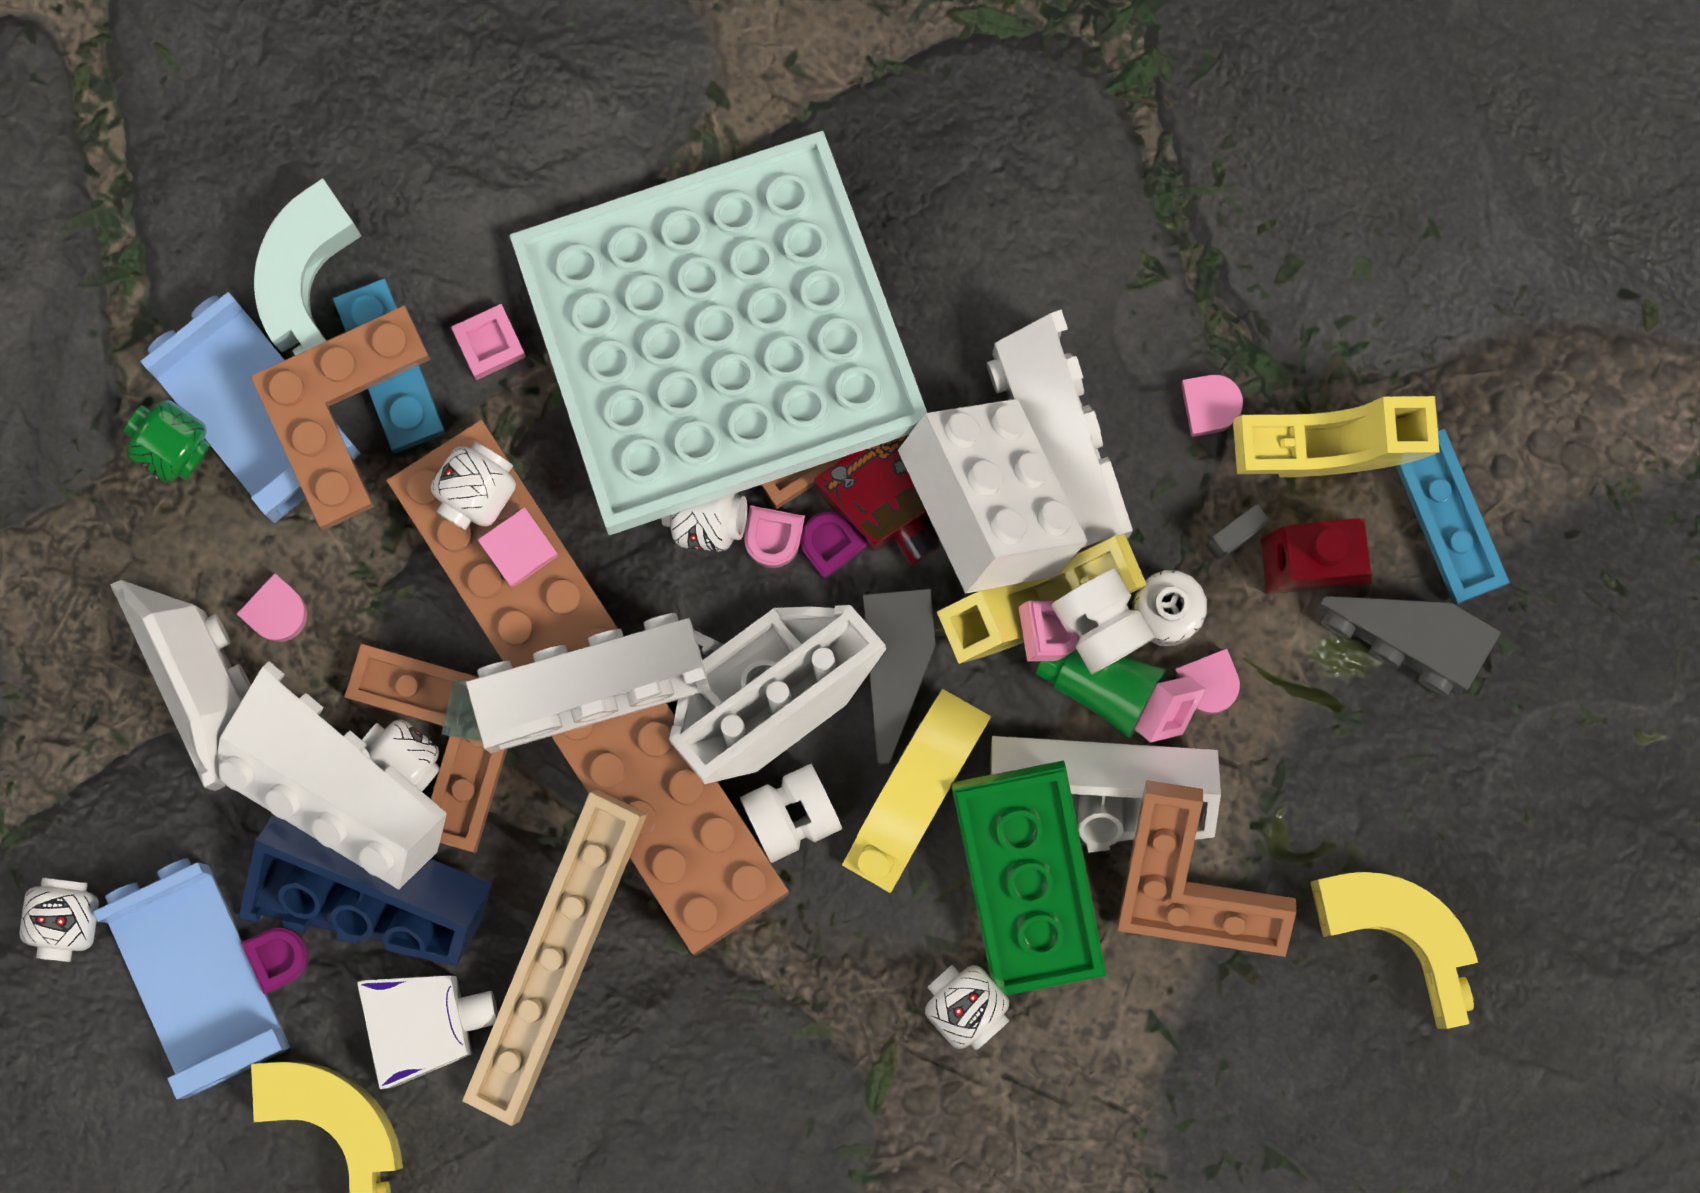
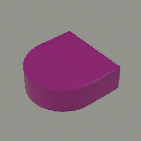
(830, 542)
(277, 957)

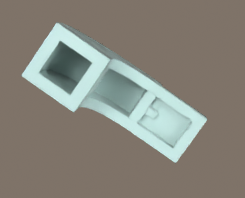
(290, 255)

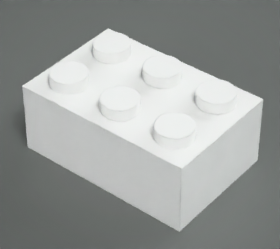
(991, 495)

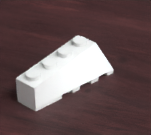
(1048, 388)
(587, 684)
(1111, 780)
(326, 782)

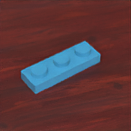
(405, 399)
(1452, 524)

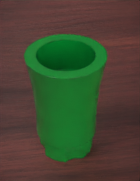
(1113, 693)

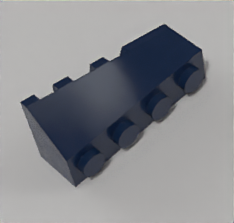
(317, 887)

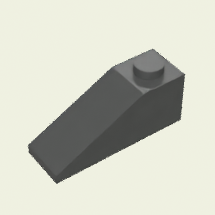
(908, 628)

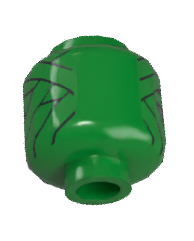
(166, 441)

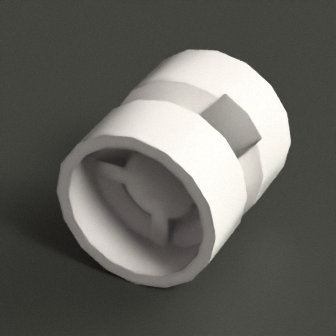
(1103, 620)
(772, 822)

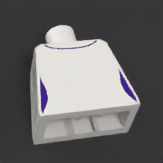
(420, 1024)

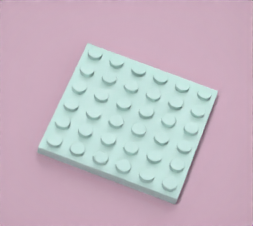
(718, 332)

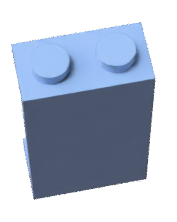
(209, 376)
(193, 976)

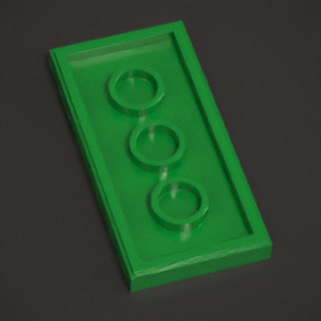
(1029, 878)

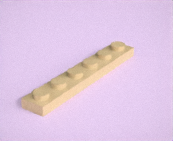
(554, 957)

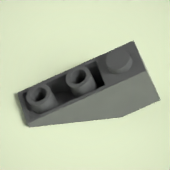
(1426, 636)

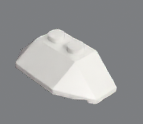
(189, 669)
(773, 688)

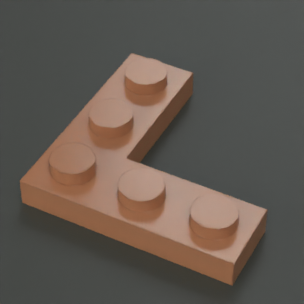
(305, 386)
(423, 693)
(1166, 906)

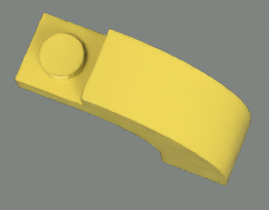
(1338, 442)
(991, 617)
(915, 790)
(1415, 917)
(336, 1105)

